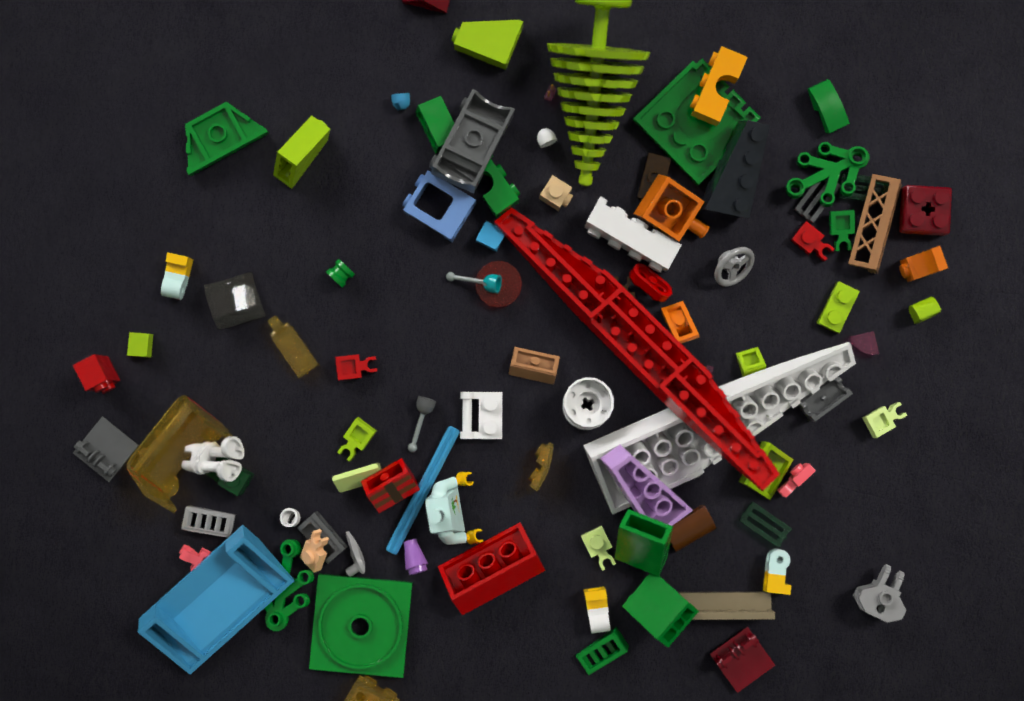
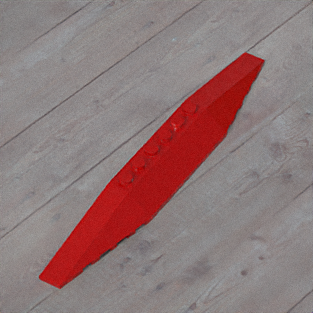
(641, 345)

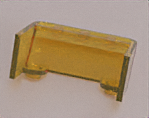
(162, 451)

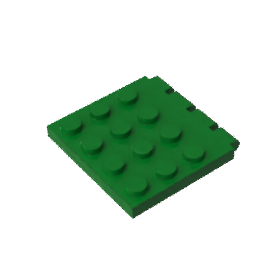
(686, 139)

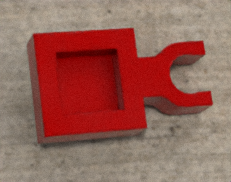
(809, 239)
(351, 366)

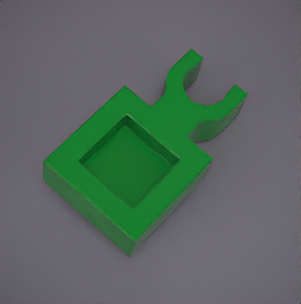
(842, 224)

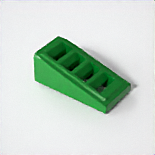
(598, 644)

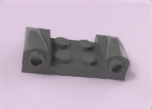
(471, 142)

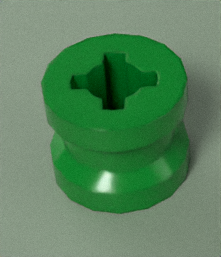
(340, 273)

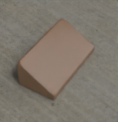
(534, 365)

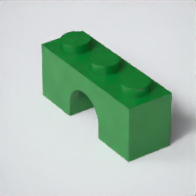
(502, 195)

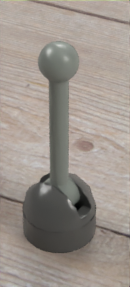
(424, 406)

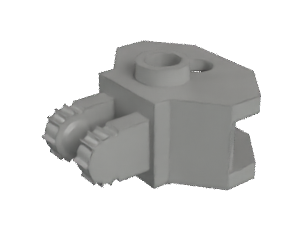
(887, 597)

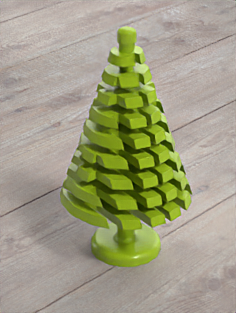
(595, 80)

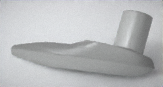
(356, 554)

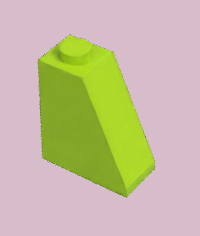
(488, 40)
(300, 151)

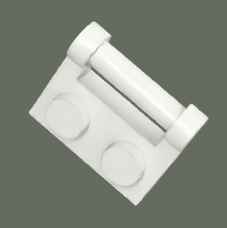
(489, 415)

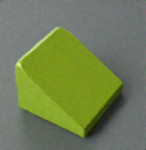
(140, 344)
(750, 361)

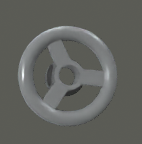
(732, 263)

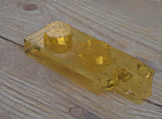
(292, 347)

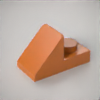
(680, 322)

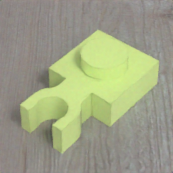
(881, 419)
(597, 544)

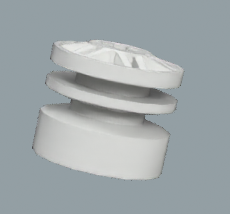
(589, 390)

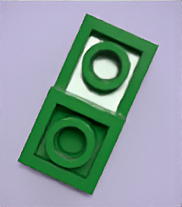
(827, 102)

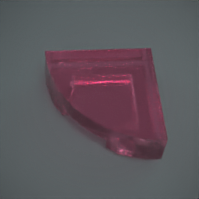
(865, 343)

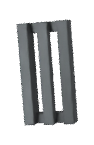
(805, 214)

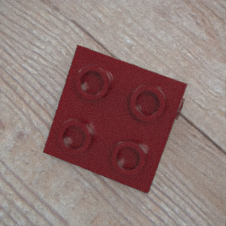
(742, 659)

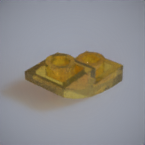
(544, 458)

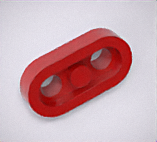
(650, 282)

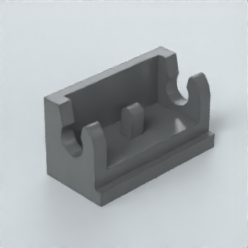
(824, 400)
(335, 543)

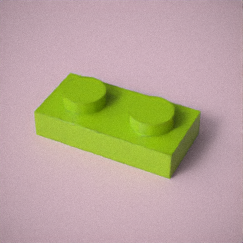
(838, 307)

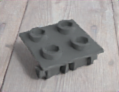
(105, 449)

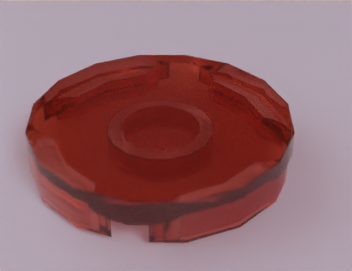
(510, 285)

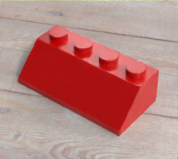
(491, 568)

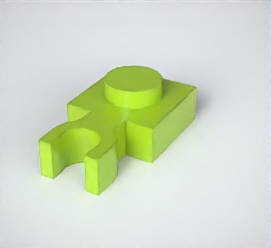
(358, 437)

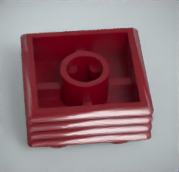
(915, 220)

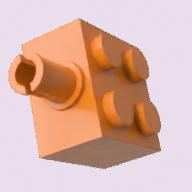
(671, 209)

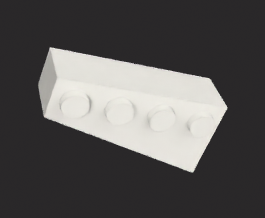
(632, 236)

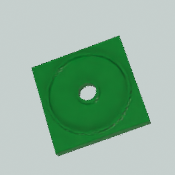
(379, 602)

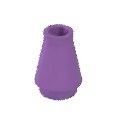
(414, 558)

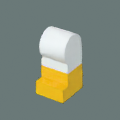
(597, 609)

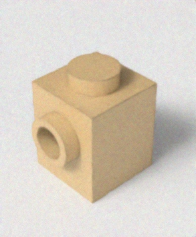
(556, 193)

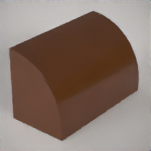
(691, 528)

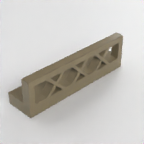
(731, 605)

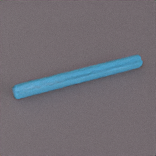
(425, 485)

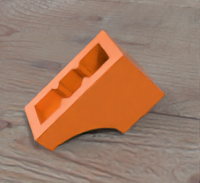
(923, 264)

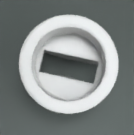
(546, 137)
(286, 516)

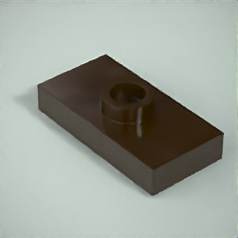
(654, 165)

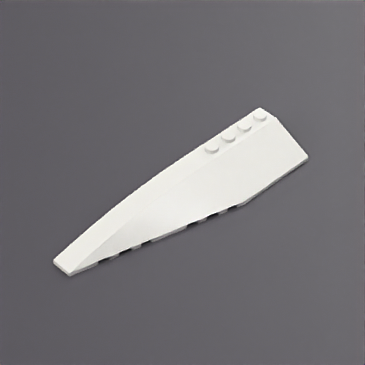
(680, 454)

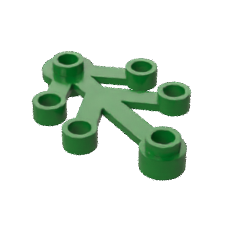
(829, 170)
(278, 607)

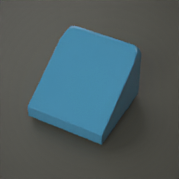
(490, 236)

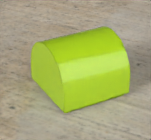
(924, 309)

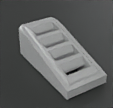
(188, 515)

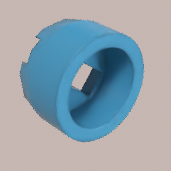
(401, 100)

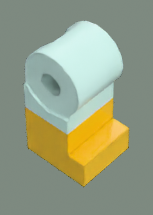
(176, 276)
(775, 572)

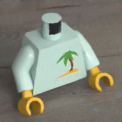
(445, 511)

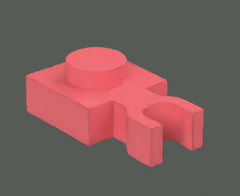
(800, 474)

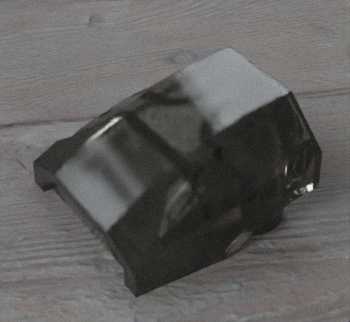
(234, 301)

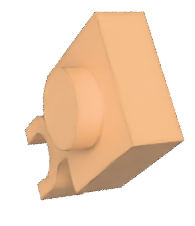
(313, 552)

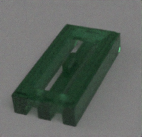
(857, 196)
(782, 536)

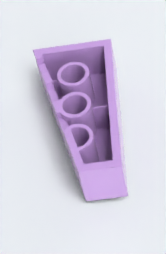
(643, 489)

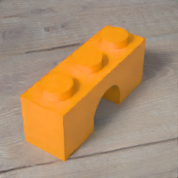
(725, 67)

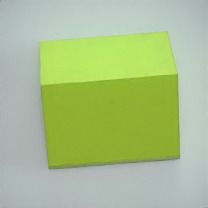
(781, 462)

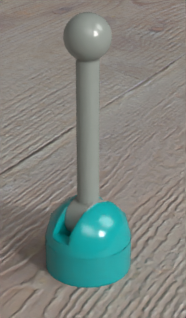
(491, 282)

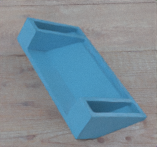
(214, 600)

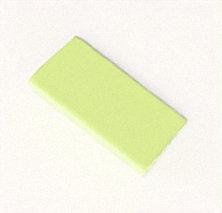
(353, 478)

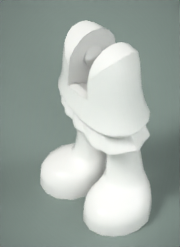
(205, 454)

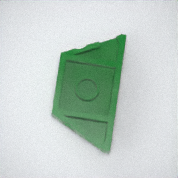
(218, 136)

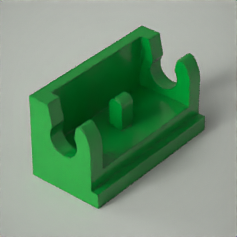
(435, 121)

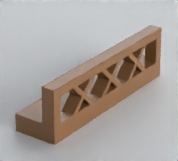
(884, 224)

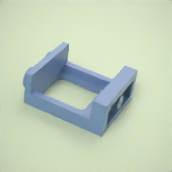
(454, 216)

